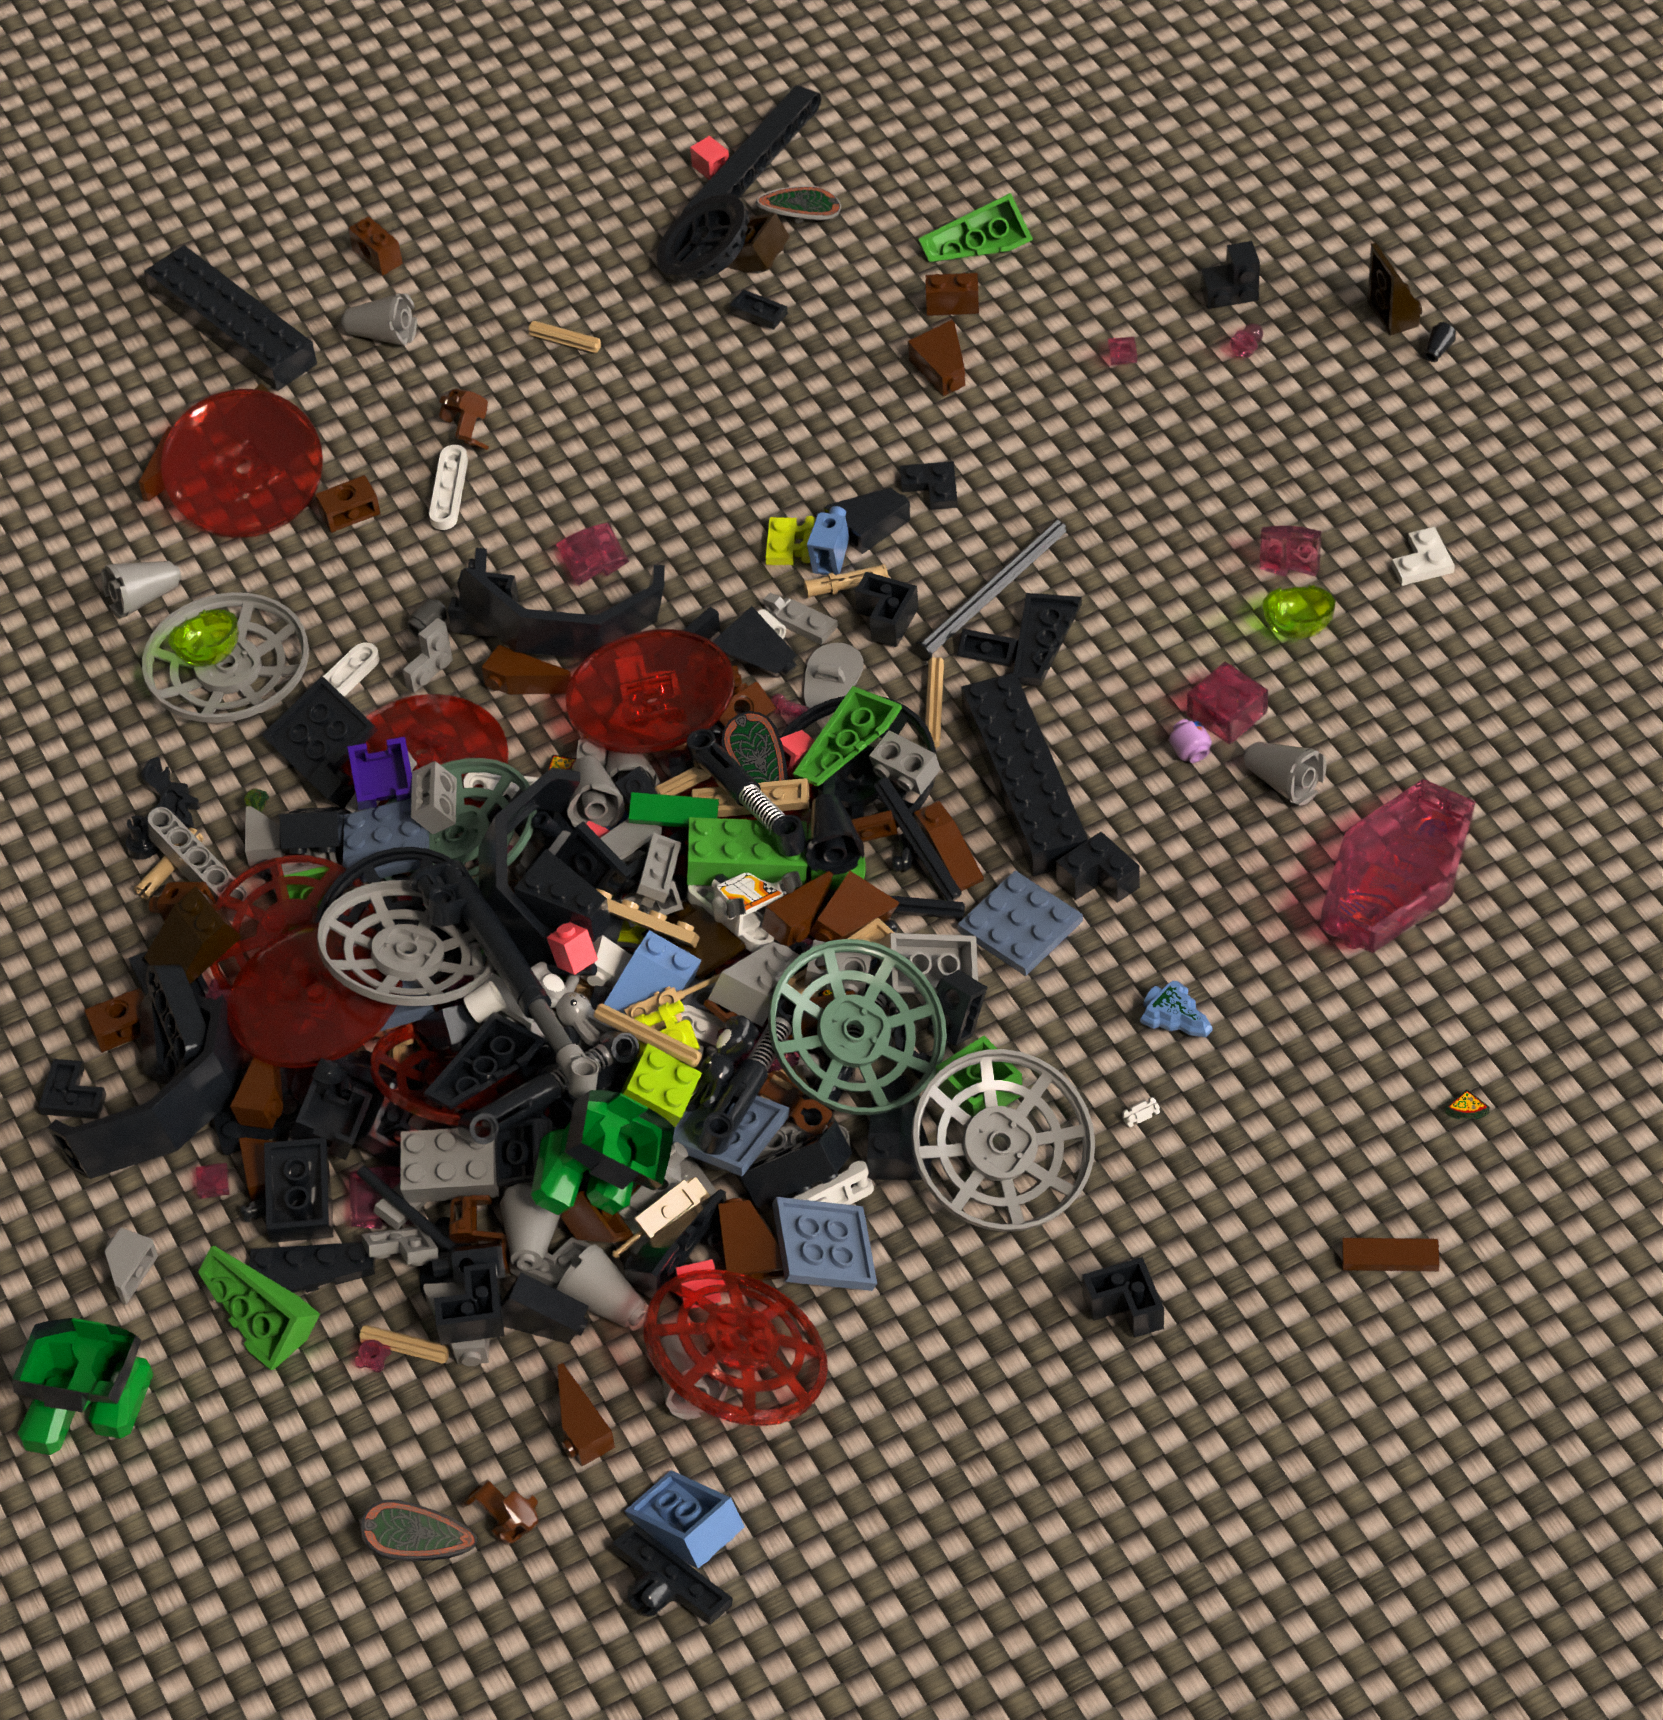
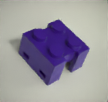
(381, 774)

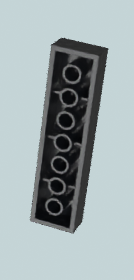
(231, 317)
(1023, 771)

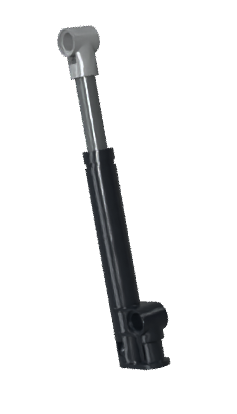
(455, 898)

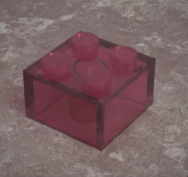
(1227, 702)

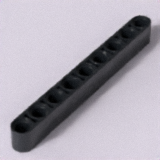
(762, 145)

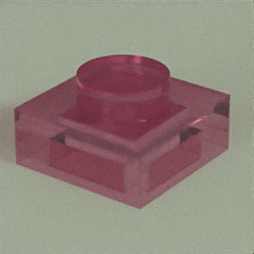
(1122, 350)
(212, 1180)

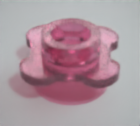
(370, 1348)

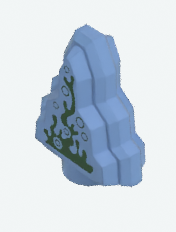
(1174, 1010)

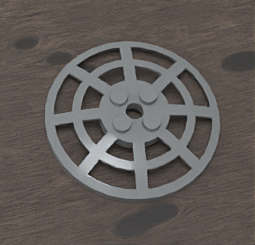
(245, 660)
(390, 946)
(1014, 1128)

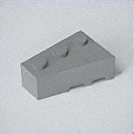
(750, 982)

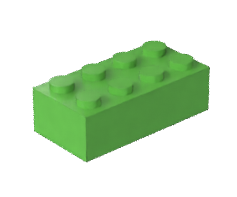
(737, 848)

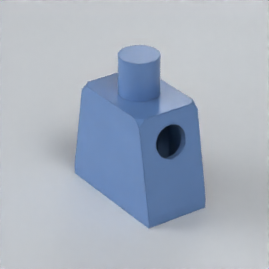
(828, 542)

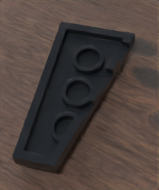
(1042, 632)
(313, 1265)

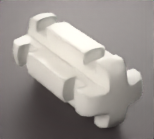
(1140, 1112)

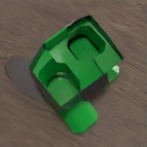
(613, 1140)
(69, 1367)

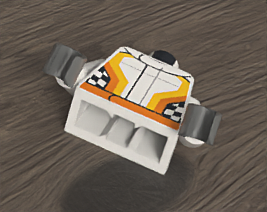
(744, 898)

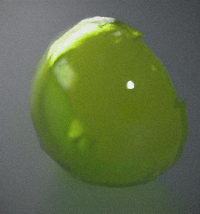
(1299, 611)
(205, 638)

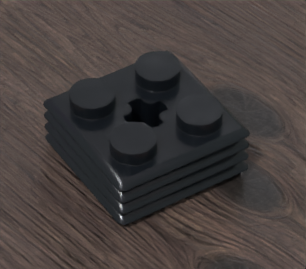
(518, 1151)

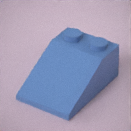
(652, 969)
(687, 1517)

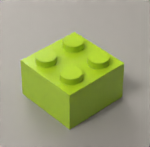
(661, 1083)

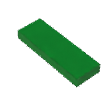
(670, 809)

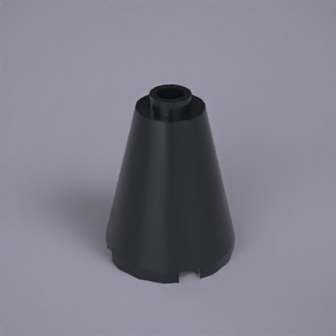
(832, 837)

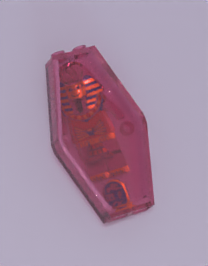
(1397, 866)

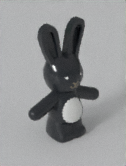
(720, 1060)

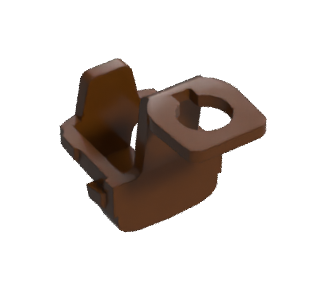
(471, 407)
(795, 1102)
(465, 1228)
(513, 1513)

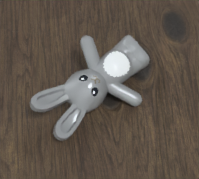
(571, 1007)

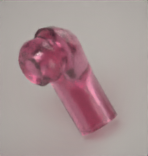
(787, 707)

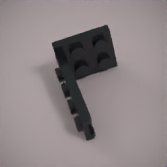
(600, 865)

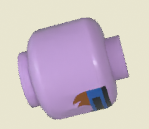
(1190, 740)

